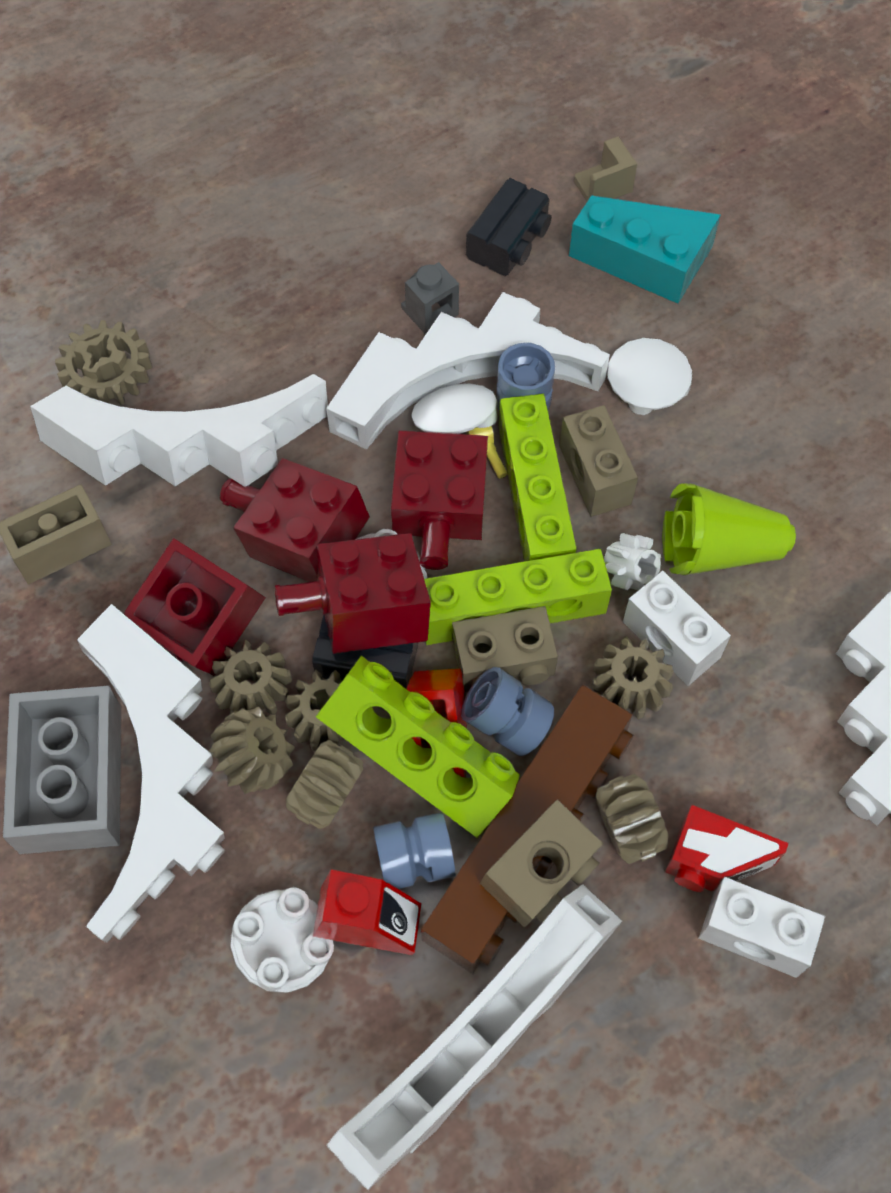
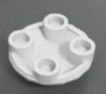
(649, 374)
(456, 409)
(276, 941)

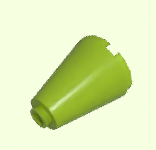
(721, 532)

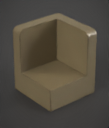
(613, 176)

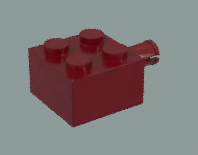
(439, 490)
(294, 515)
(366, 591)
(193, 607)

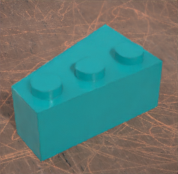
(644, 243)

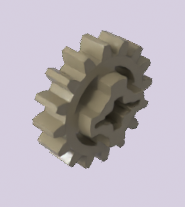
(104, 363)

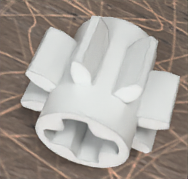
(632, 561)

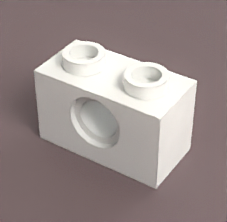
(676, 625)
(762, 927)

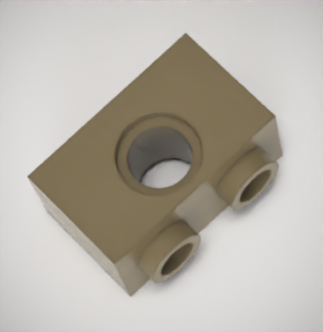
(598, 460)
(555, 836)

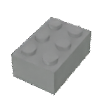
(63, 770)

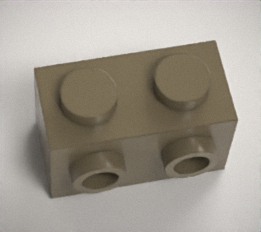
(54, 534)
(511, 641)

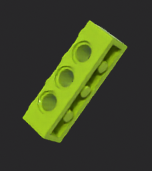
(535, 478)
(566, 584)
(427, 771)

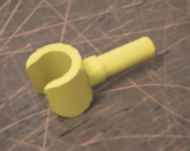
(491, 450)

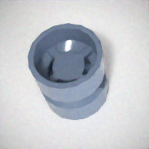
(525, 371)
(512, 714)
(415, 851)

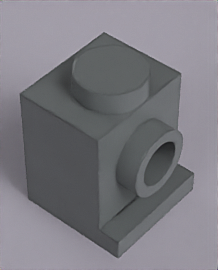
(430, 286)

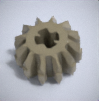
(638, 662)
(261, 667)
(307, 705)
(251, 750)
(324, 784)
(632, 818)

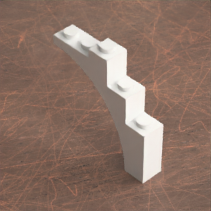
(453, 351)
(176, 444)
(868, 716)
(169, 828)
(476, 1041)

